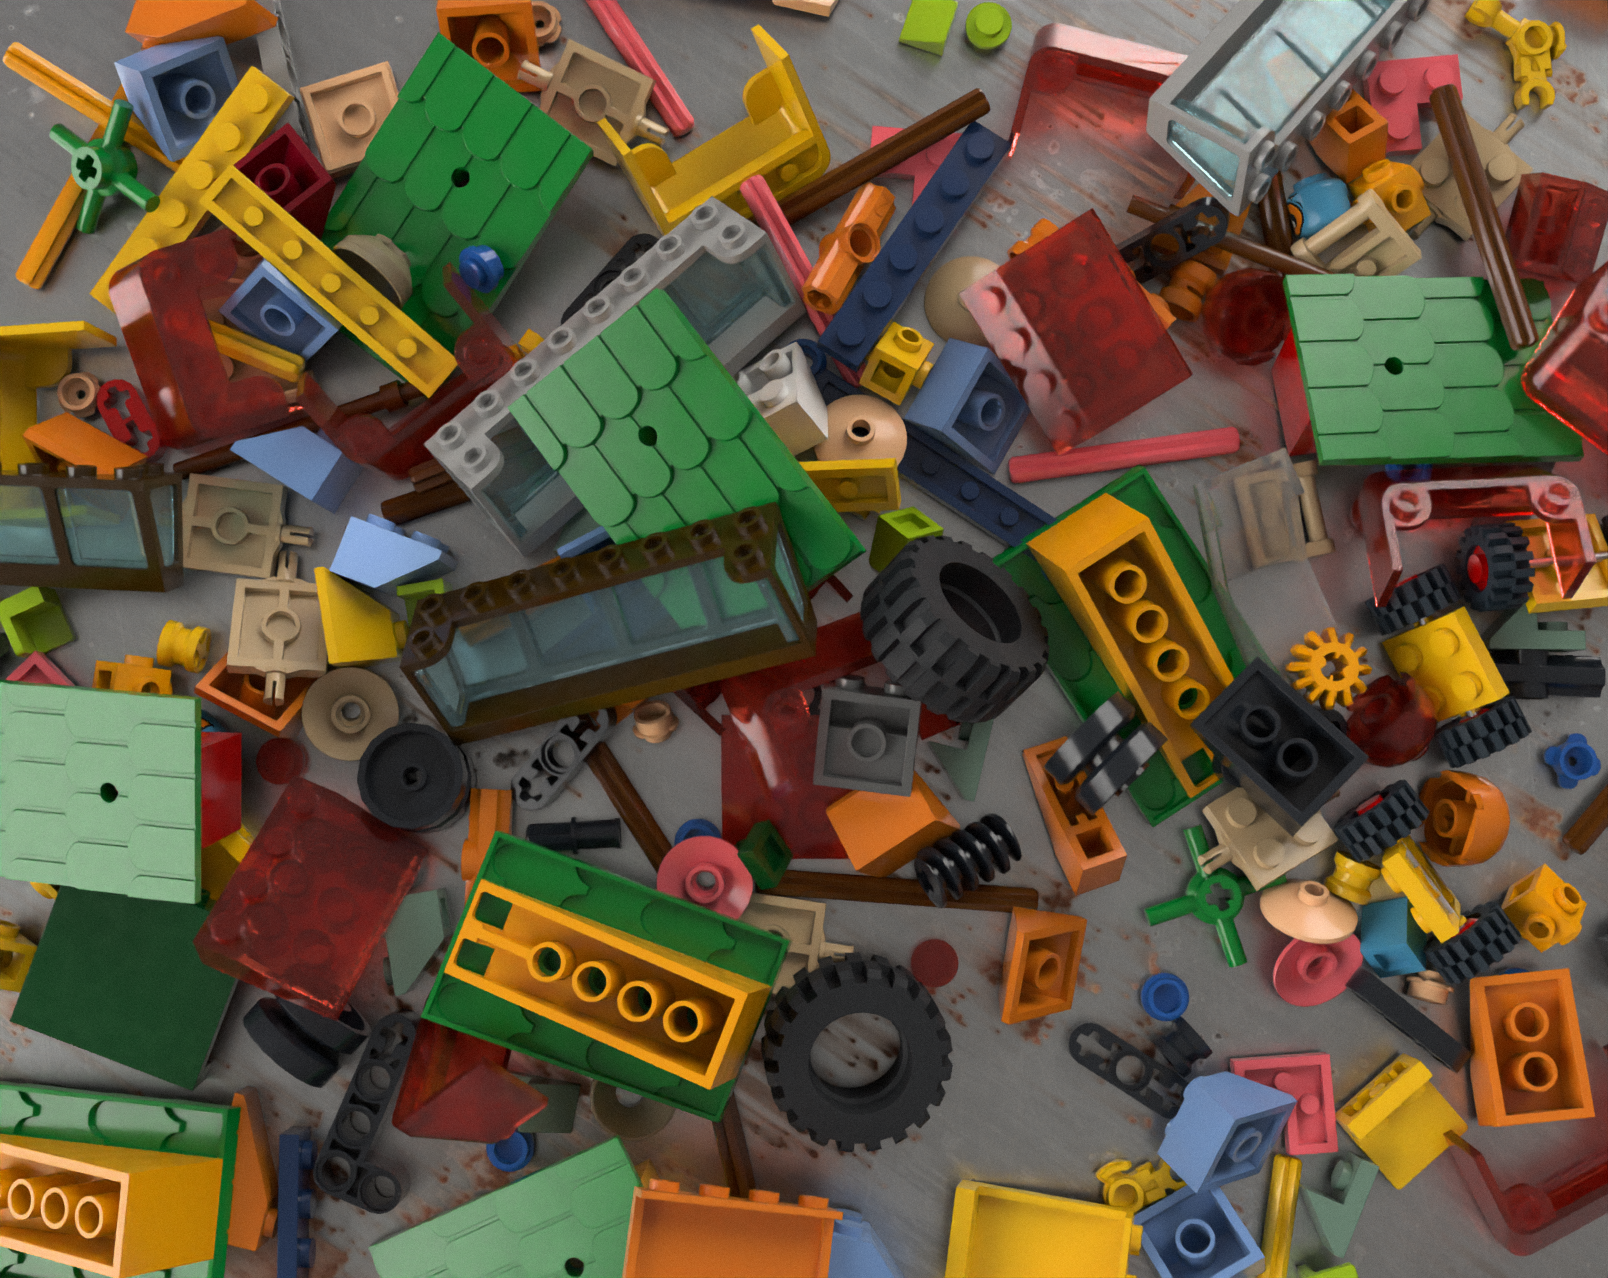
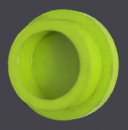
(988, 25)

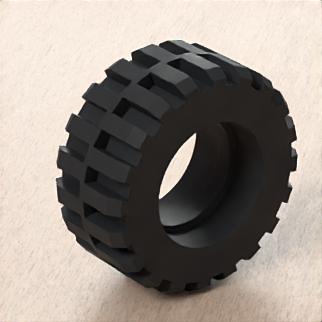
(954, 629)
(868, 1111)

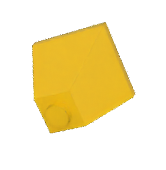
(357, 624)

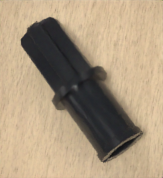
(576, 834)

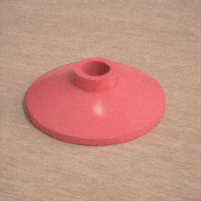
(707, 854)
(1315, 972)

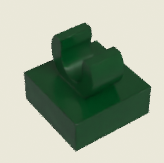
(764, 854)

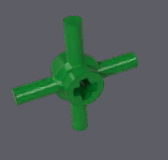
(104, 167)
(1195, 899)

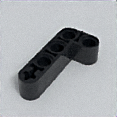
(377, 1106)

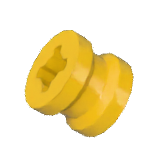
(184, 646)
(1352, 878)

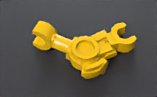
(1530, 44)
(1138, 1187)

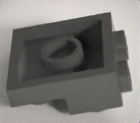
(867, 737)

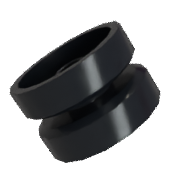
(1105, 753)
(390, 770)
(303, 1040)

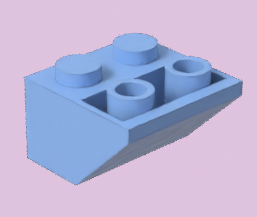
(383, 558)

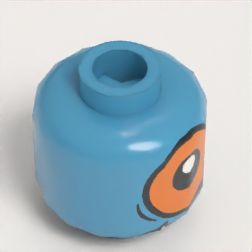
(1317, 203)

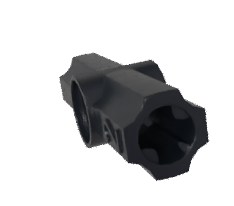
(1540, 675)

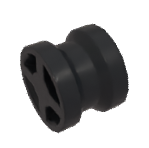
(1182, 1047)

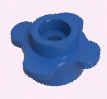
(1586, 760)

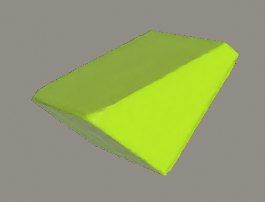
(929, 24)

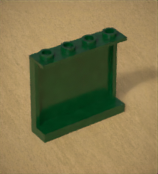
(127, 983)

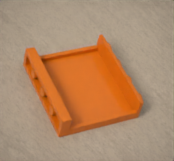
(725, 1235)

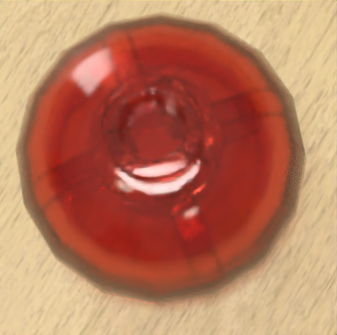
(1246, 315)
(1392, 721)

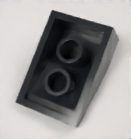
(1277, 745)

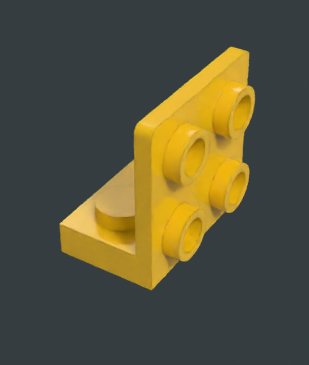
(1400, 1120)

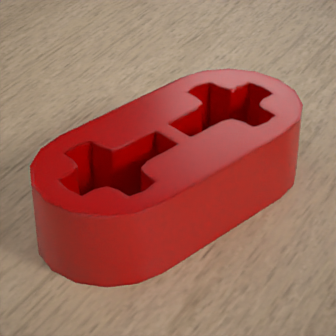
(121, 426)

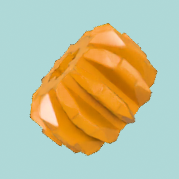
(1341, 680)

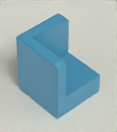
(1392, 938)

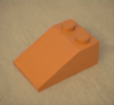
(1527, 1050)

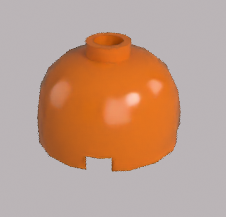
(1465, 819)

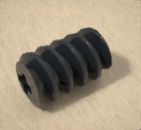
(964, 856)

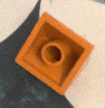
(74, 442)
(244, 697)
(888, 829)
(1040, 964)

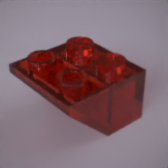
(1557, 227)

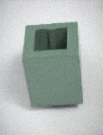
(416, 938)

